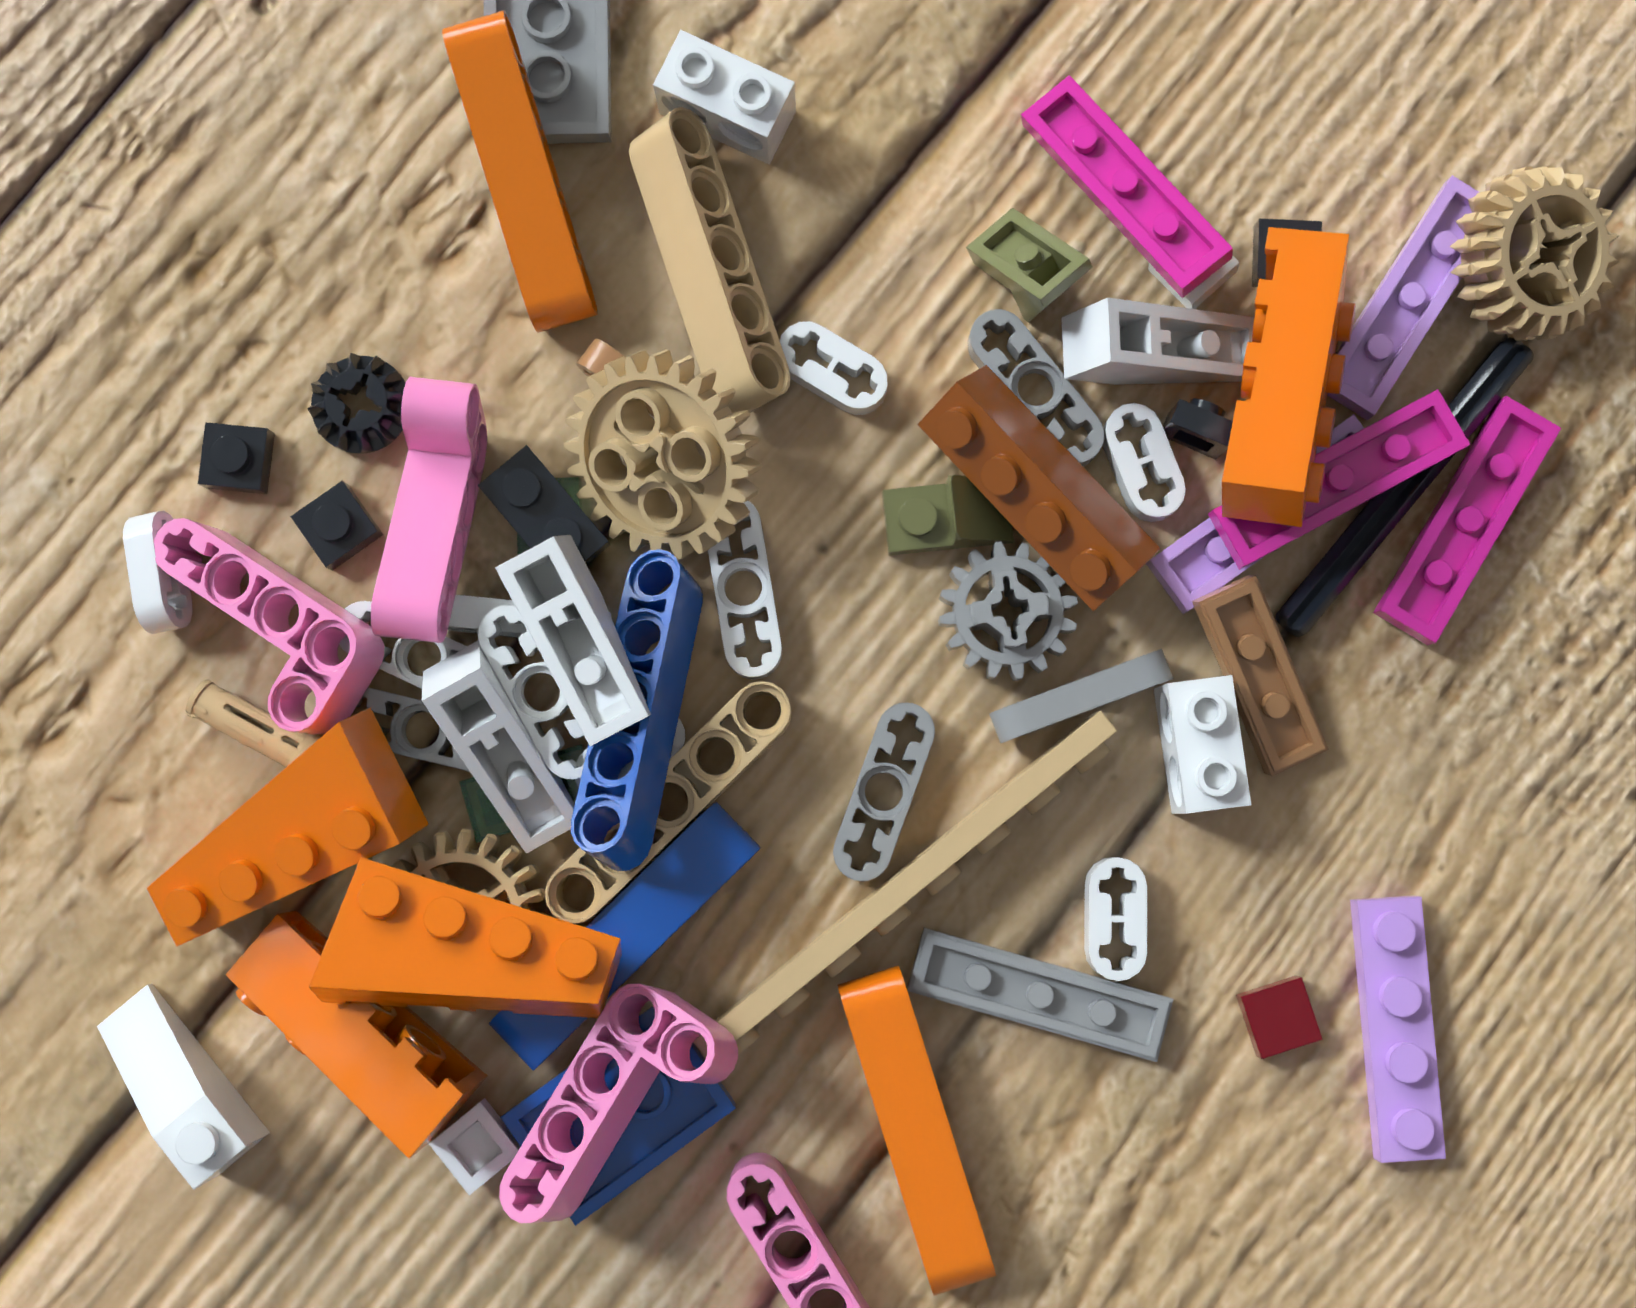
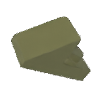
(1028, 261)
(942, 518)

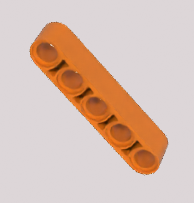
(520, 171)
(916, 1130)

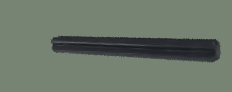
(1388, 508)

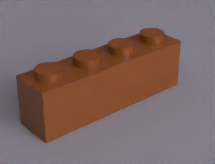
(1038, 486)

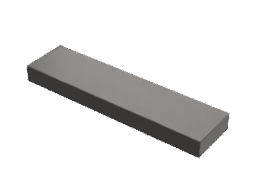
(1040, 994)

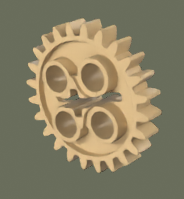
(662, 453)

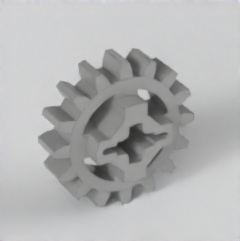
(1034, 606)

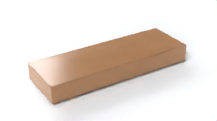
(1263, 675)

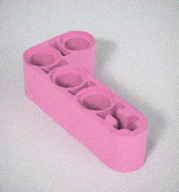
(431, 511)
(266, 610)
(605, 1113)
(798, 1276)

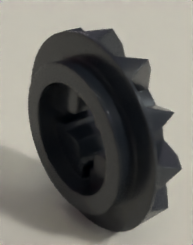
(368, 430)

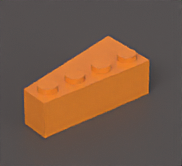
(1288, 378)
(304, 825)
(448, 947)
(377, 1055)

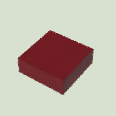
(1279, 1017)

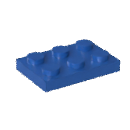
(662, 1125)

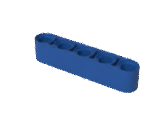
(662, 677)
(645, 918)

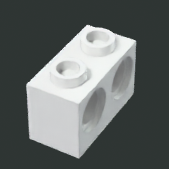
(731, 95)
(1202, 745)

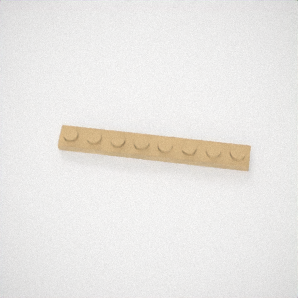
(930, 870)

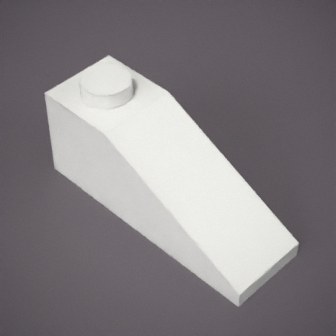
(1153, 344)
(575, 636)
(496, 747)
(179, 1089)

